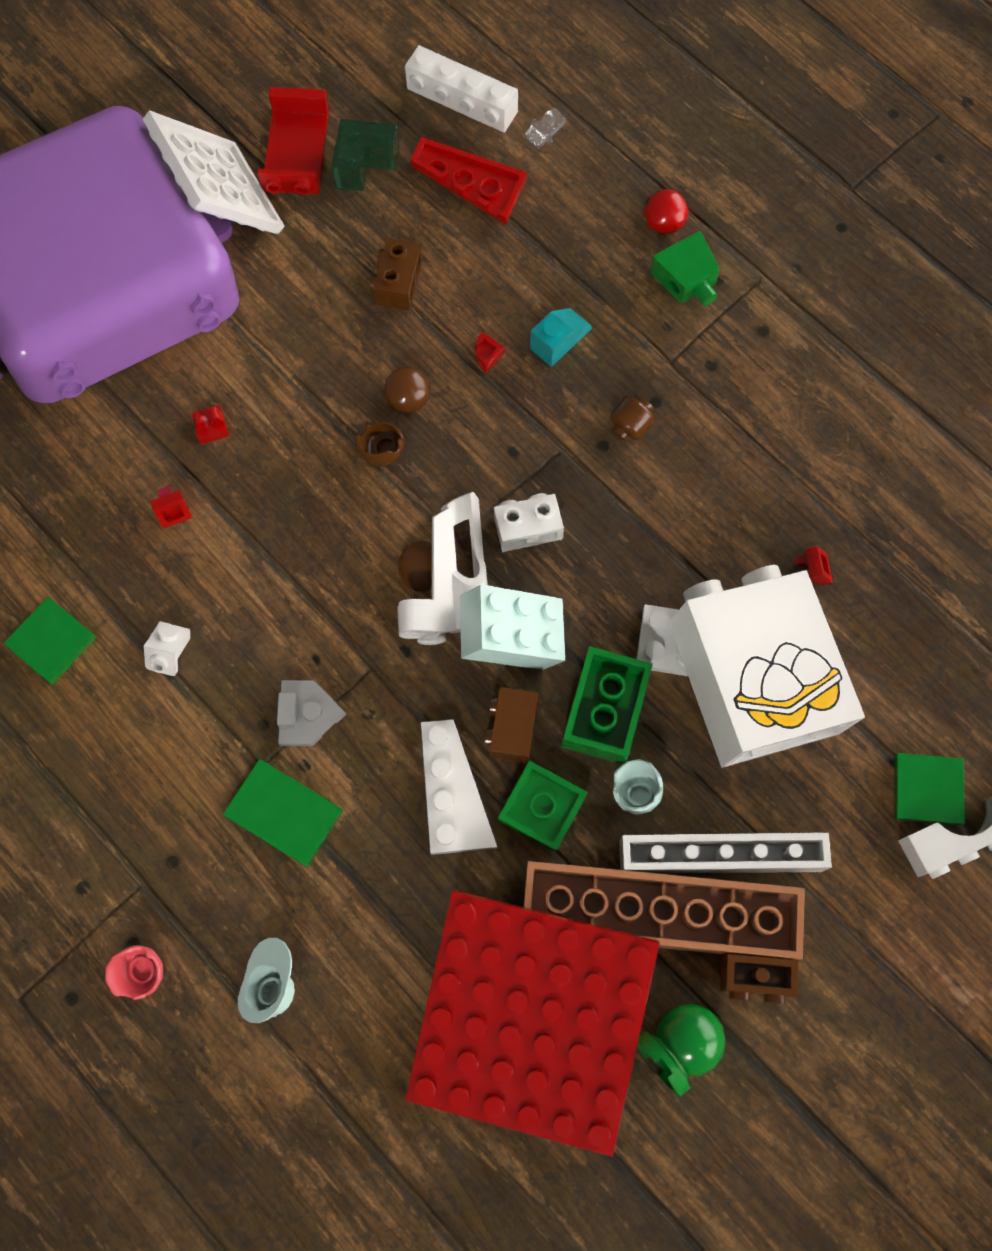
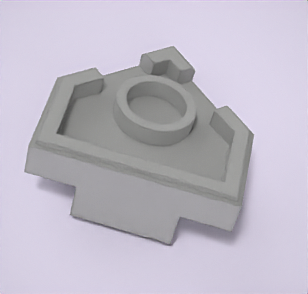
(305, 713)

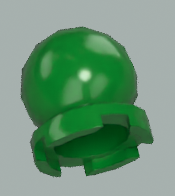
(685, 1045)

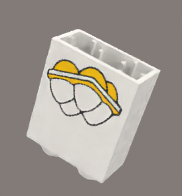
(763, 665)

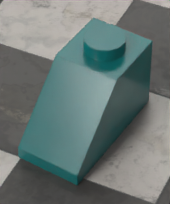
(557, 334)

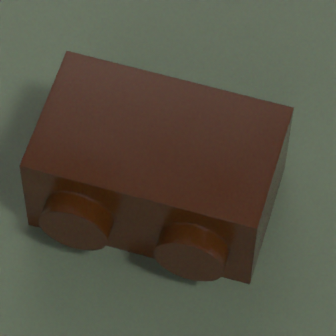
(513, 724)

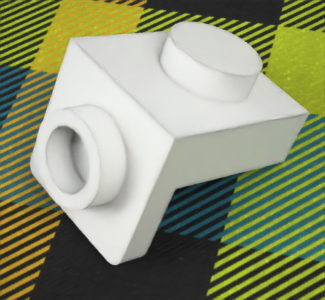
(165, 647)

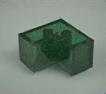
(362, 147)

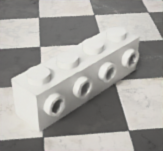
(461, 88)

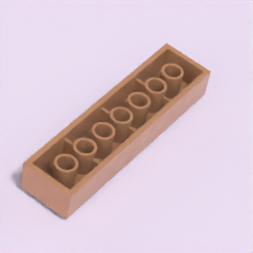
(674, 909)

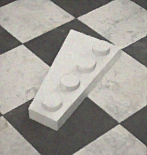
(453, 801)

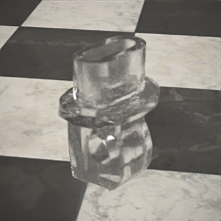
(542, 131)

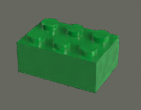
(607, 705)

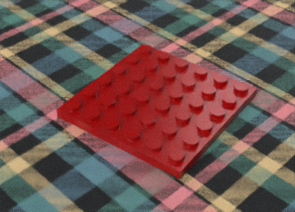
(532, 1022)

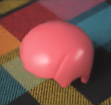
(134, 972)

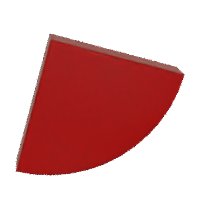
(487, 352)

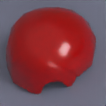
(666, 211)

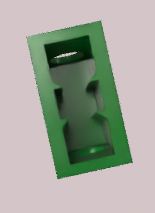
(687, 269)

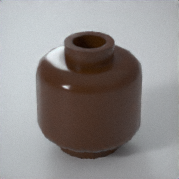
(632, 417)

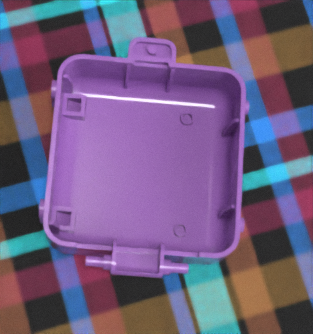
(101, 256)

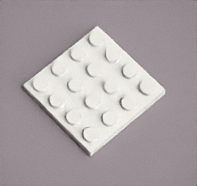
(213, 173)

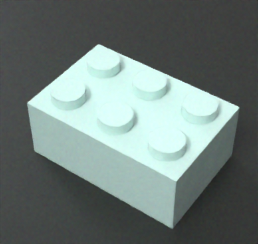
(511, 627)

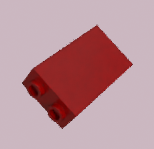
(295, 141)

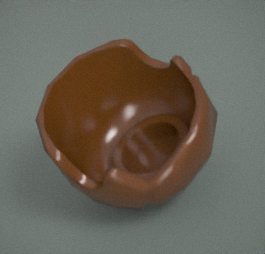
(406, 390)
(380, 444)
(416, 566)

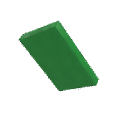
(283, 813)

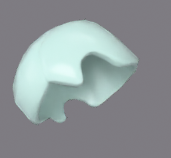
(637, 786)

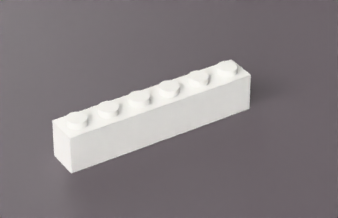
(725, 853)

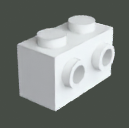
(528, 522)

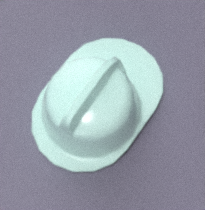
(267, 982)

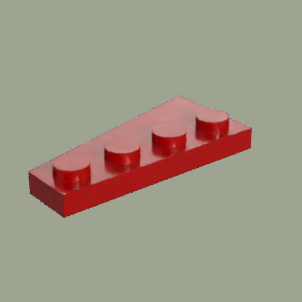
(474, 178)

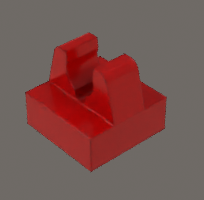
(210, 424)
(170, 507)
(818, 563)

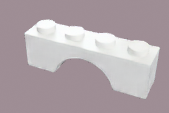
(936, 847)

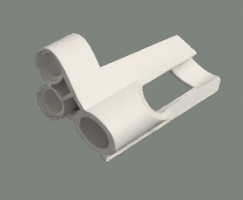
(434, 618)

